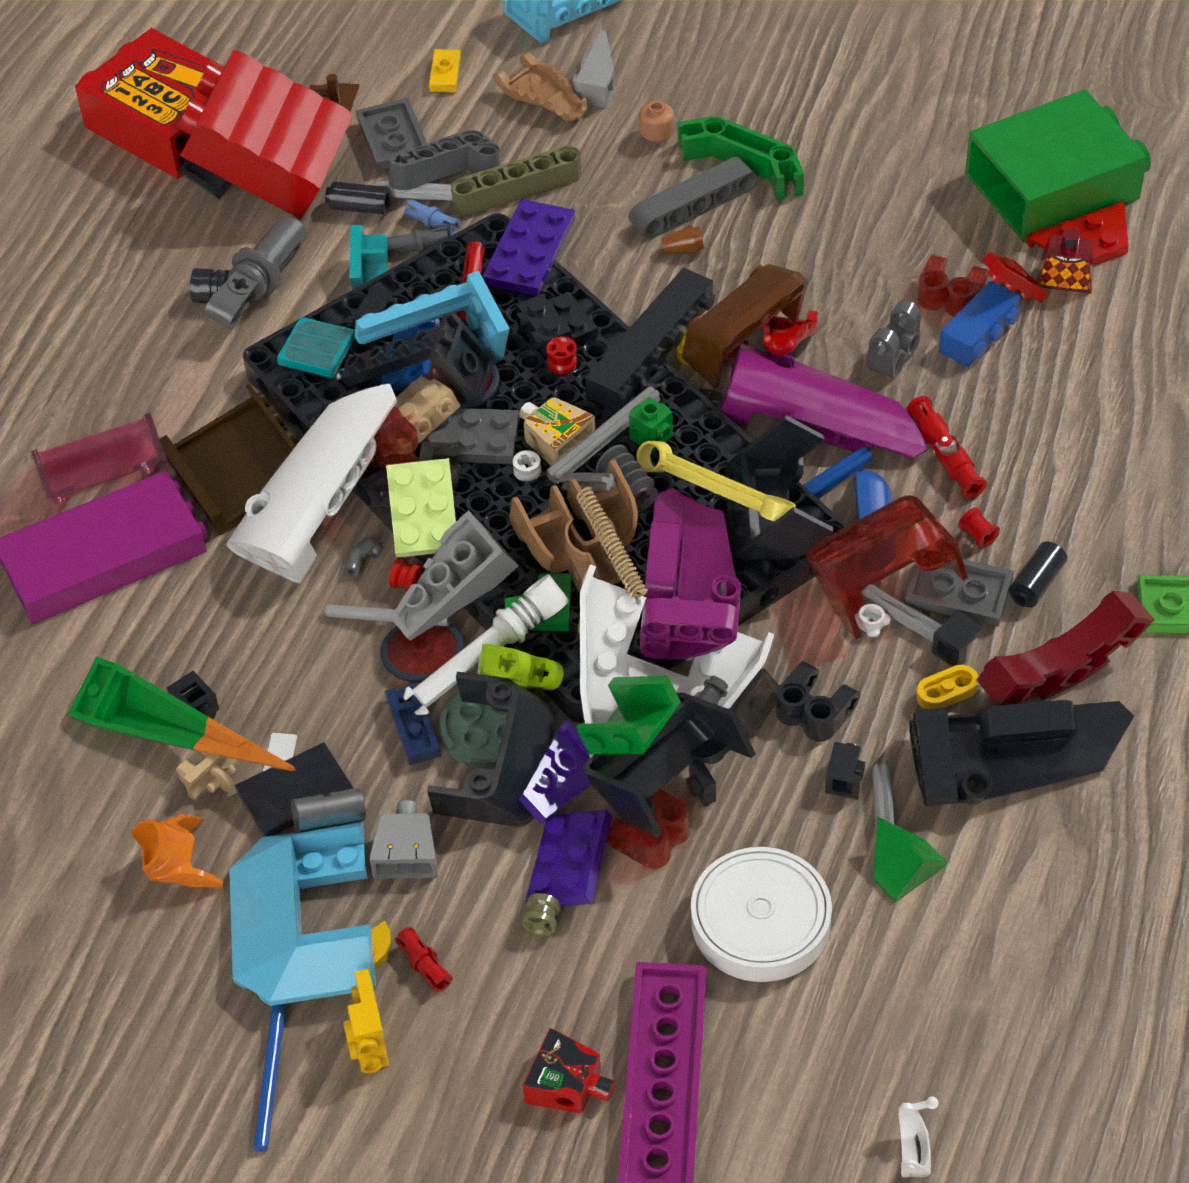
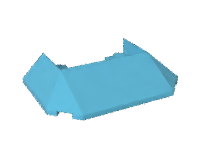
(266, 916)

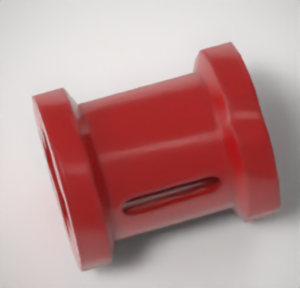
(978, 527)

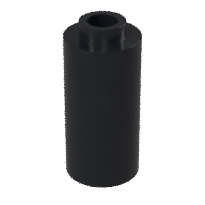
(358, 198)
(1038, 574)

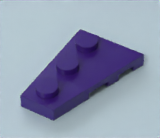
(558, 775)

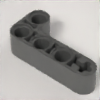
(443, 158)

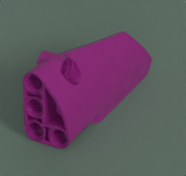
(832, 406)
(689, 581)

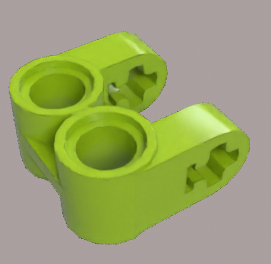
(519, 667)

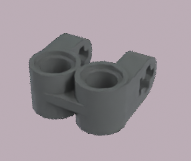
(897, 341)

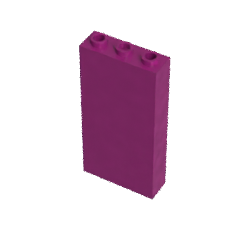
(101, 546)

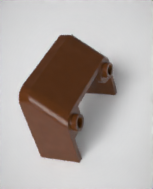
(740, 316)

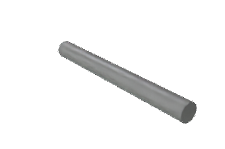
(366, 613)

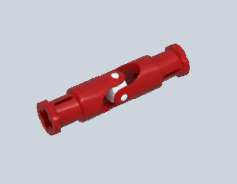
(936, 434)

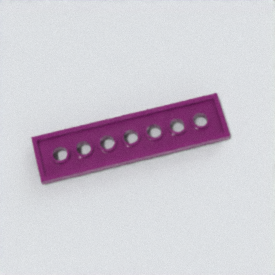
(645, 1077)

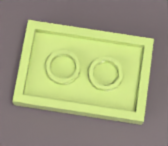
(420, 505)

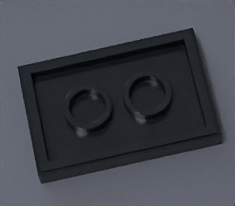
(271, 791)

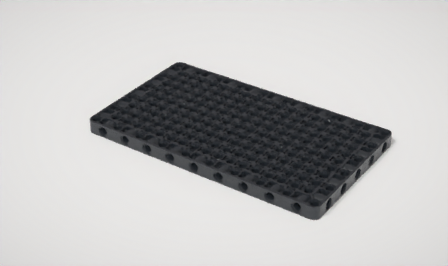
(486, 489)

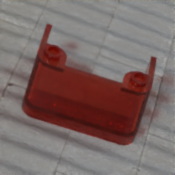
(877, 548)

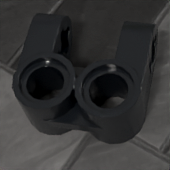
(798, 707)

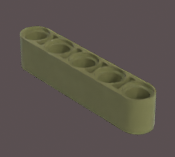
(516, 180)

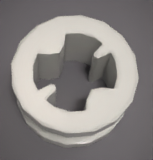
(533, 461)

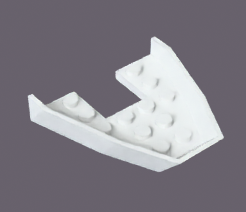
(606, 632)

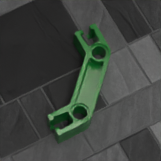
(726, 140)

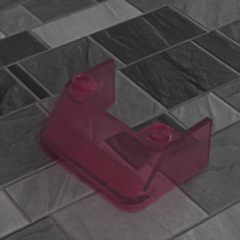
(98, 459)

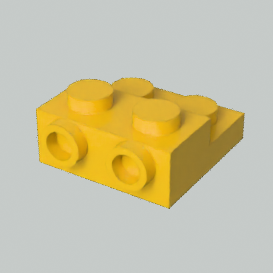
(364, 1028)

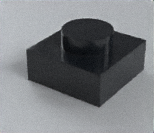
(701, 783)

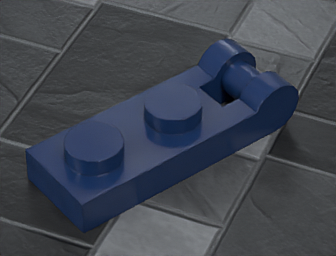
(413, 730)

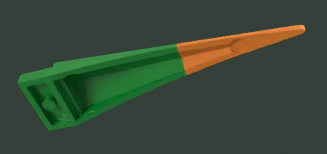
(133, 707)

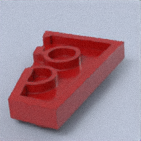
(1014, 277)

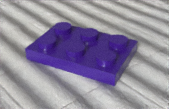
(571, 856)

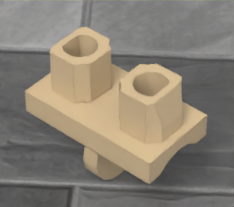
(208, 775)

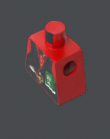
(565, 1075)

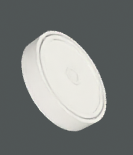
(761, 914)

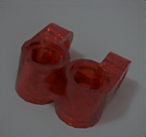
(937, 291)
(395, 440)
(674, 822)

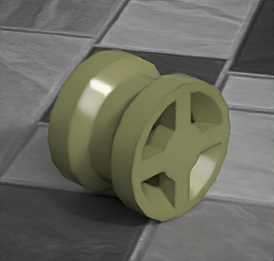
(541, 914)

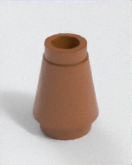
(683, 241)

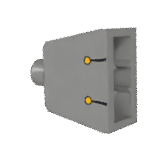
(403, 845)

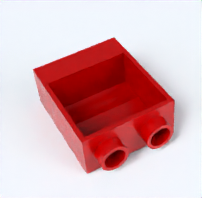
(263, 132)

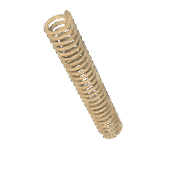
(621, 559)

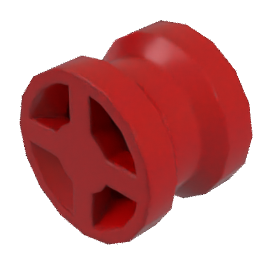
(561, 355)
(404, 574)

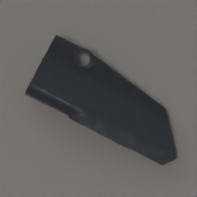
(1011, 747)

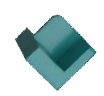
(367, 256)

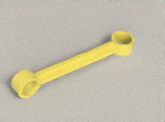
(768, 506)

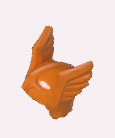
(168, 852)

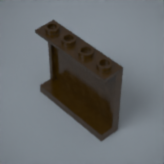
(231, 459)

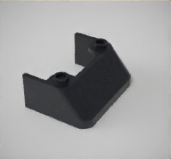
(771, 467)
(693, 732)
(527, 734)

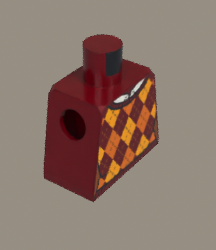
(1067, 263)

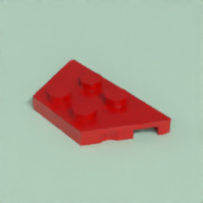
(1103, 227)

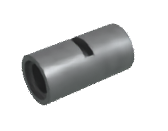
(328, 811)

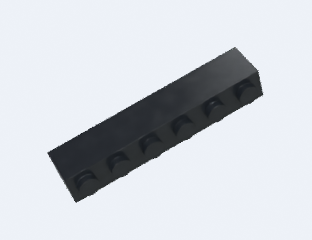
(649, 340)

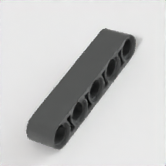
(692, 197)

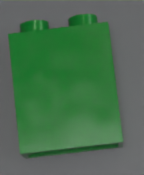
(1056, 163)

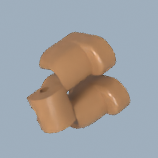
(555, 540)

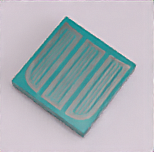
(316, 347)

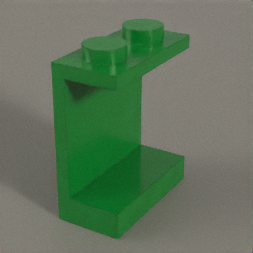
(641, 713)

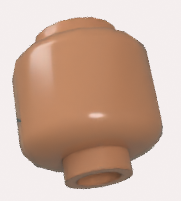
(656, 121)

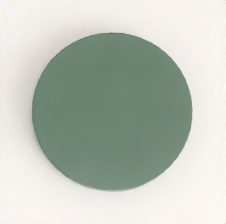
(472, 732)

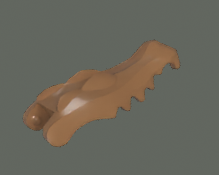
(543, 87)

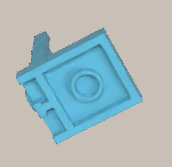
(542, 15)
(471, 296)

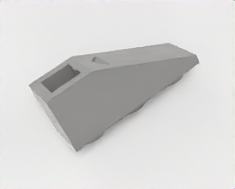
(596, 75)

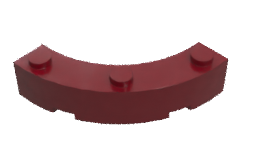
(1067, 658)

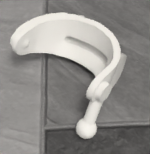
(913, 1130)

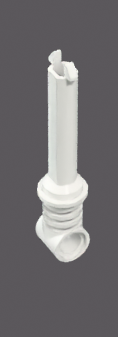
(509, 626)

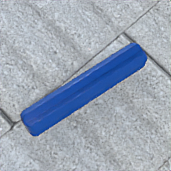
(839, 471)

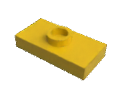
(445, 70)

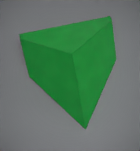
(902, 860)

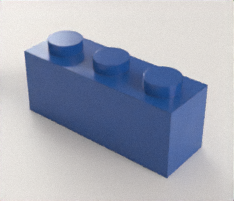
(979, 324)

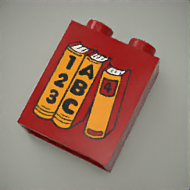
(142, 96)

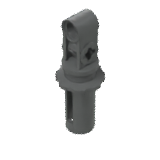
(256, 271)

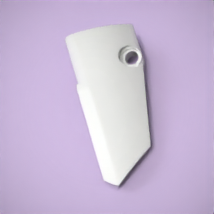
(311, 484)

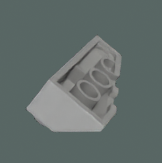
(459, 573)

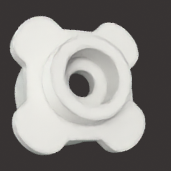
(874, 613)

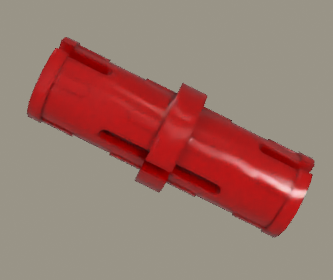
(423, 959)

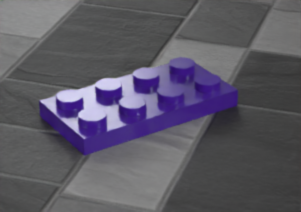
(529, 247)

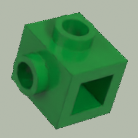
(650, 422)

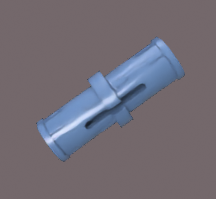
(431, 217)

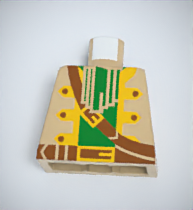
(555, 428)

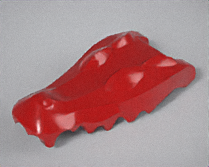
(783, 335)

